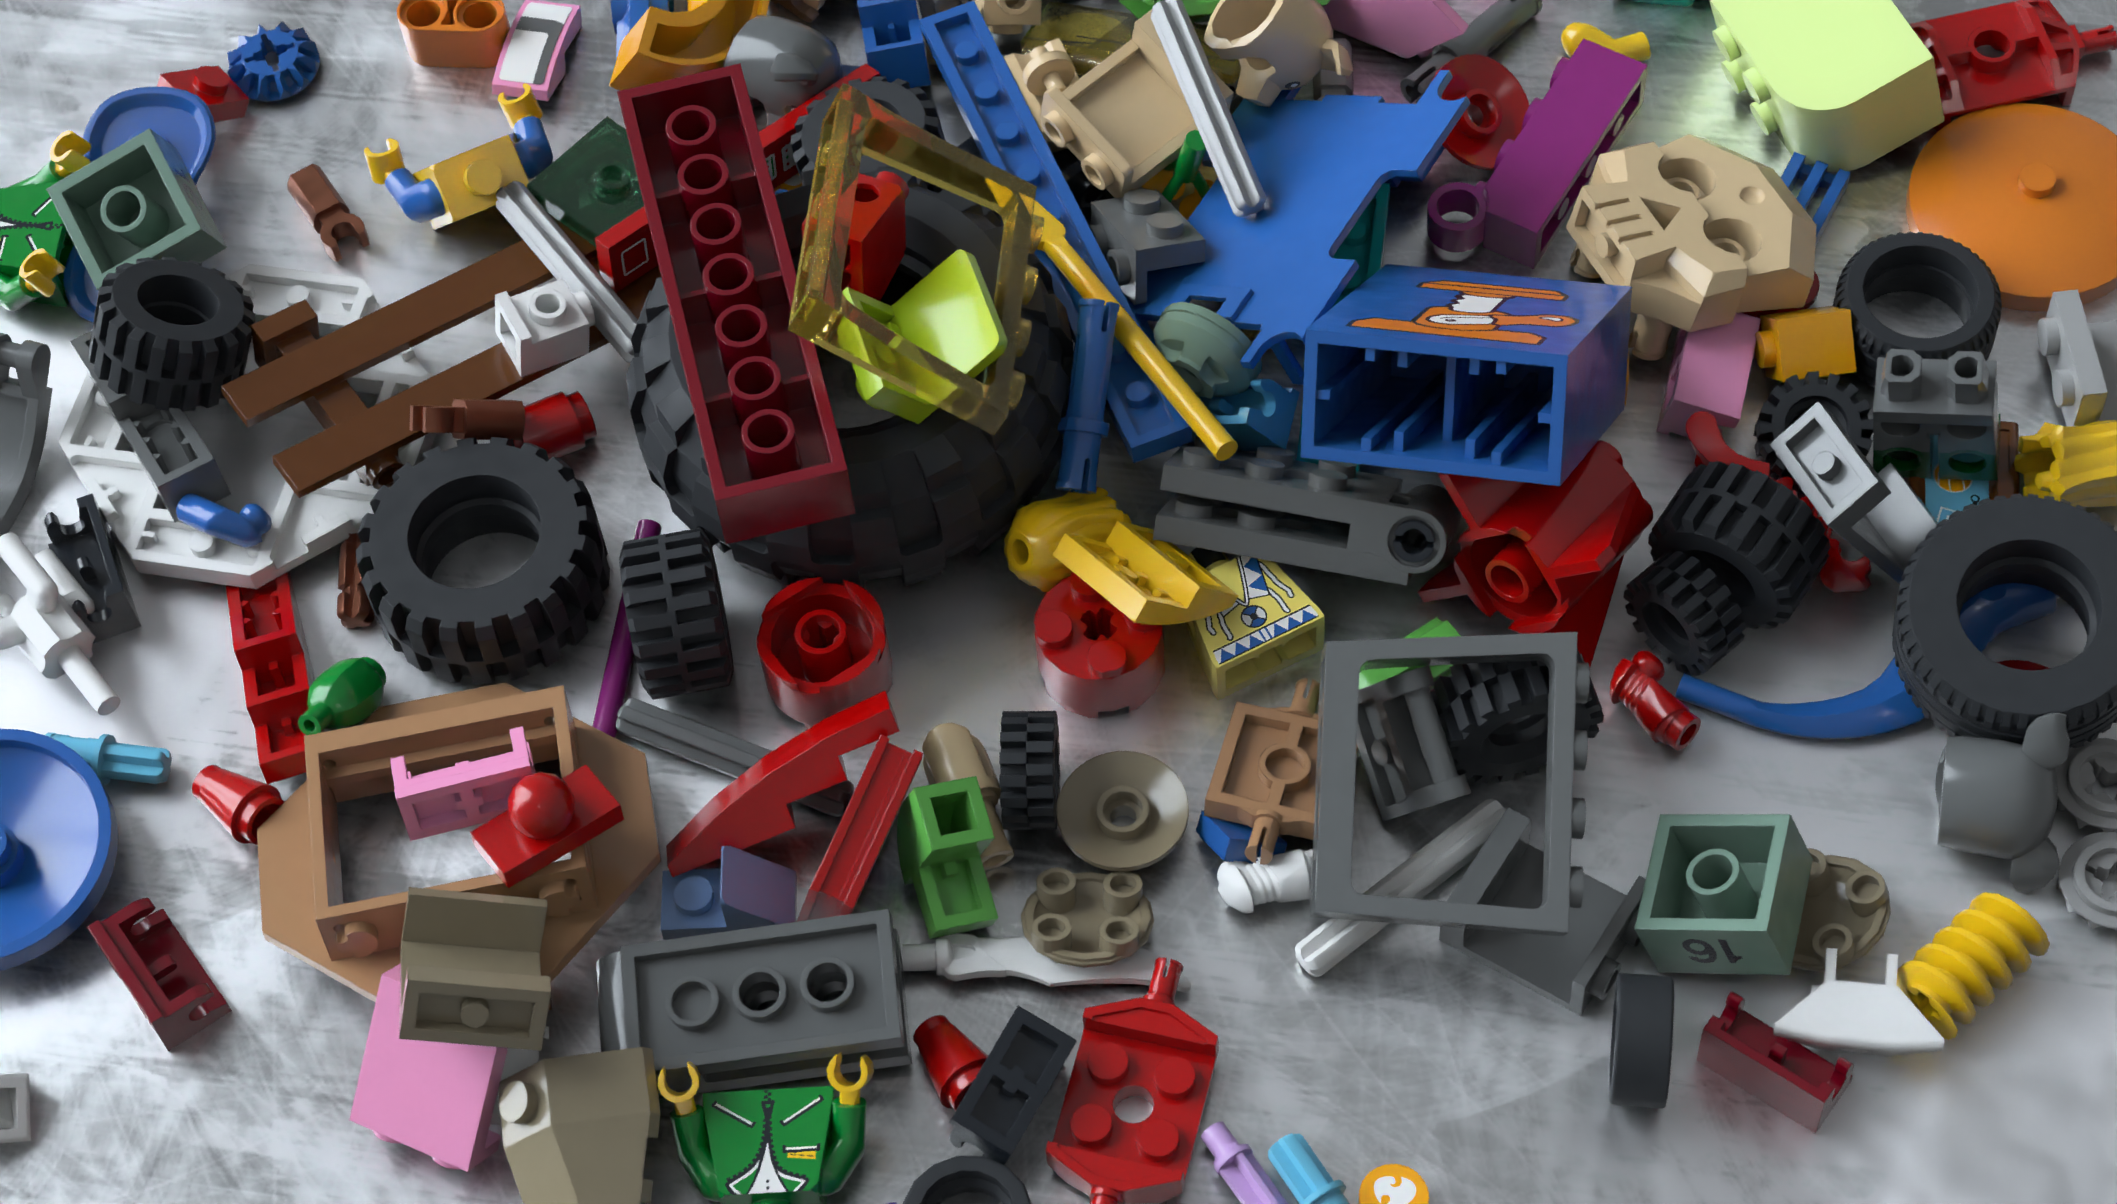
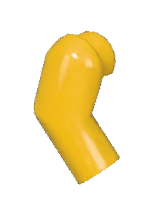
(1633, 45)

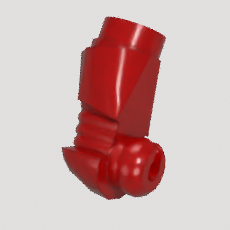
(1653, 706)

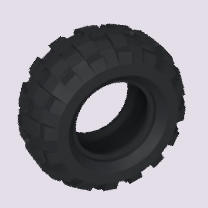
(913, 485)

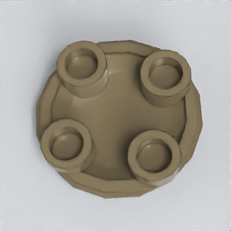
(1842, 910)
(1087, 917)

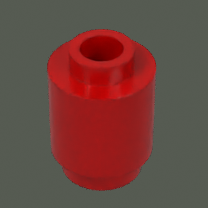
(558, 424)

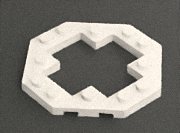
(299, 525)

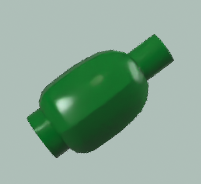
(343, 695)

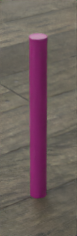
(620, 656)

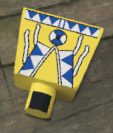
(1262, 632)

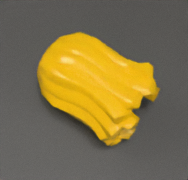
(2071, 463)
(1041, 526)

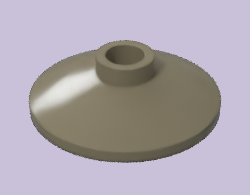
(1122, 786)

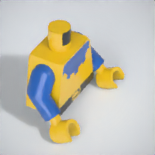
(470, 179)

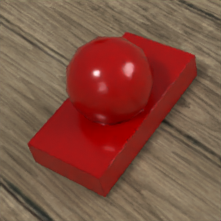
(545, 822)

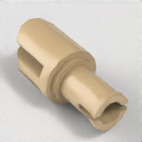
(957, 754)

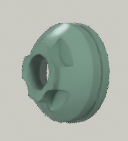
(1204, 350)

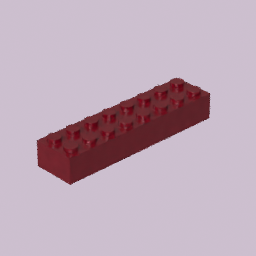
(730, 305)

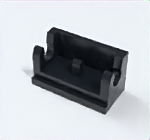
(93, 560)
(1010, 1086)

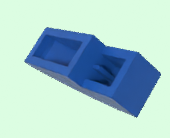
(894, 40)

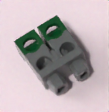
(1942, 399)

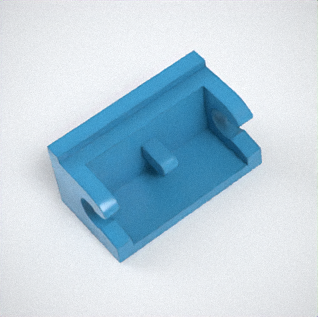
(1256, 416)

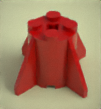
(1545, 549)

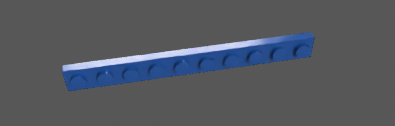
(1014, 143)

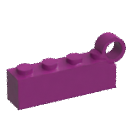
(1549, 161)

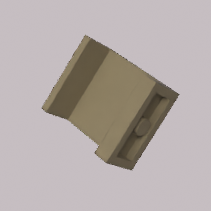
(473, 969)

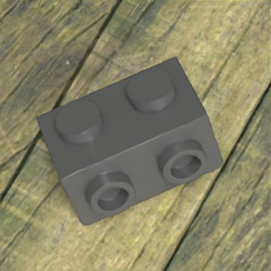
(1141, 236)

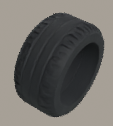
(1925, 266)

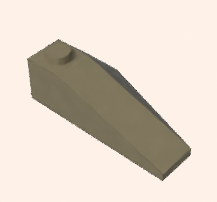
(581, 1127)

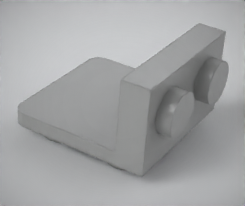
(2080, 360)

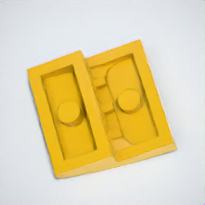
(1145, 576)

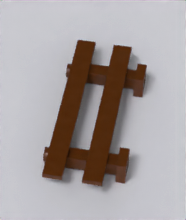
(303, 367)

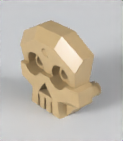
(1692, 237)

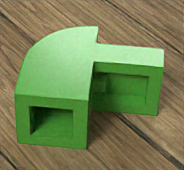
(939, 851)

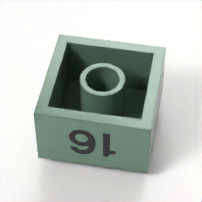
(135, 207)
(1724, 894)

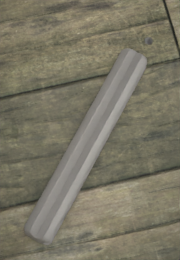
(1208, 107)
(567, 262)

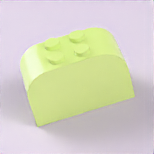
(1830, 75)

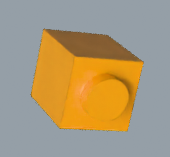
(1806, 343)

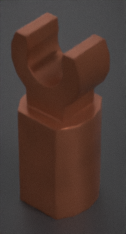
(325, 209)
(471, 419)

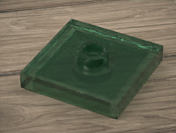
(591, 182)

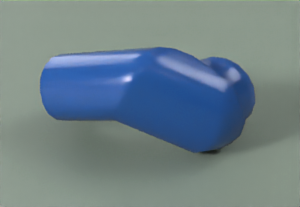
(223, 523)

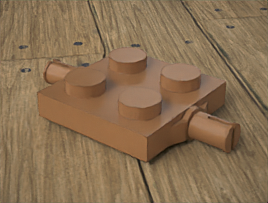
(1269, 771)

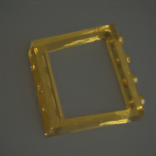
(824, 315)

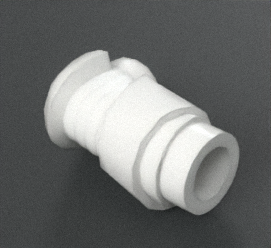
(1281, 880)

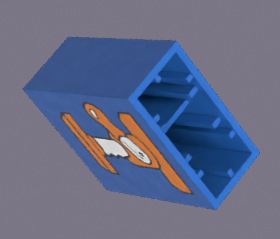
(1466, 373)

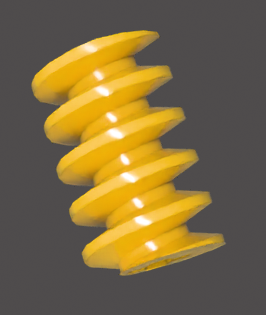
(1970, 960)

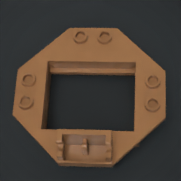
(363, 938)

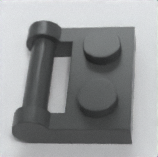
(1391, 750)

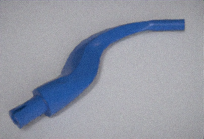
(1884, 702)

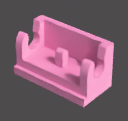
(1709, 374)
(461, 793)

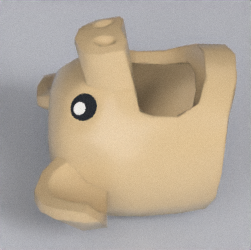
(1276, 43)

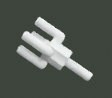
(47, 625)

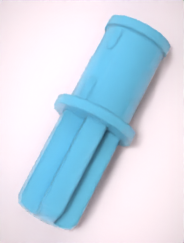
(120, 760)
(1304, 1172)

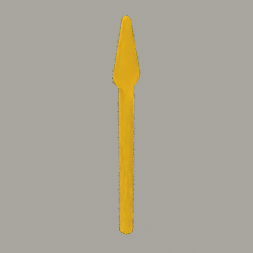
(1135, 340)

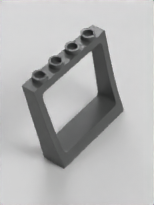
(1336, 767)

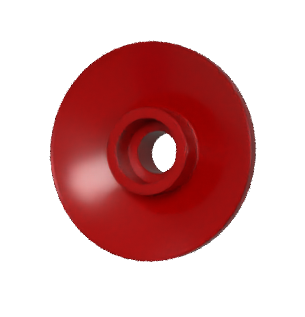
(1495, 109)

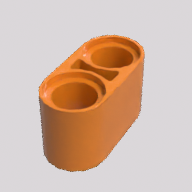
(454, 32)

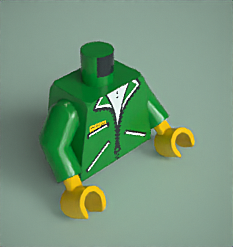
(33, 234)
(771, 1141)

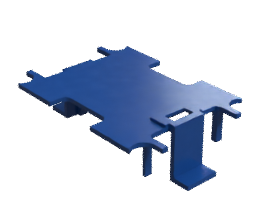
(1318, 177)

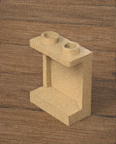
(1123, 114)

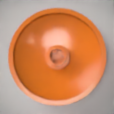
(2028, 196)

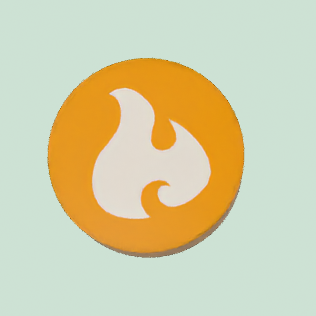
(1393, 1186)

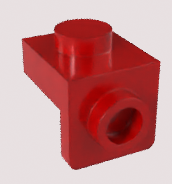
(213, 87)

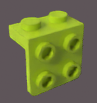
(945, 316)

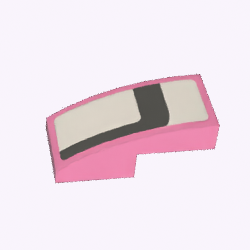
(536, 49)

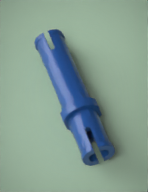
(1087, 397)

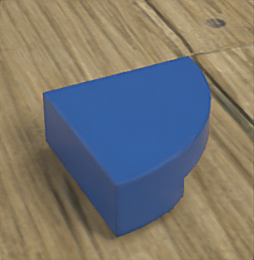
(1230, 838)

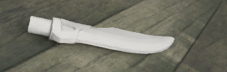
(971, 957)

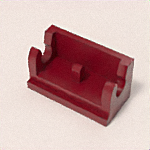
(159, 972)
(1771, 1066)

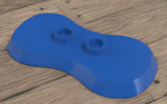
(172, 114)

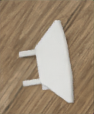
(1859, 1017)

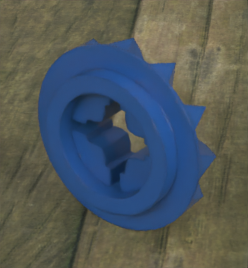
(297, 63)

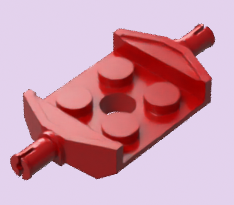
(2037, 61)
(1146, 1052)

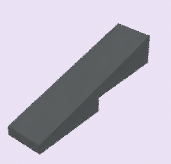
(162, 442)

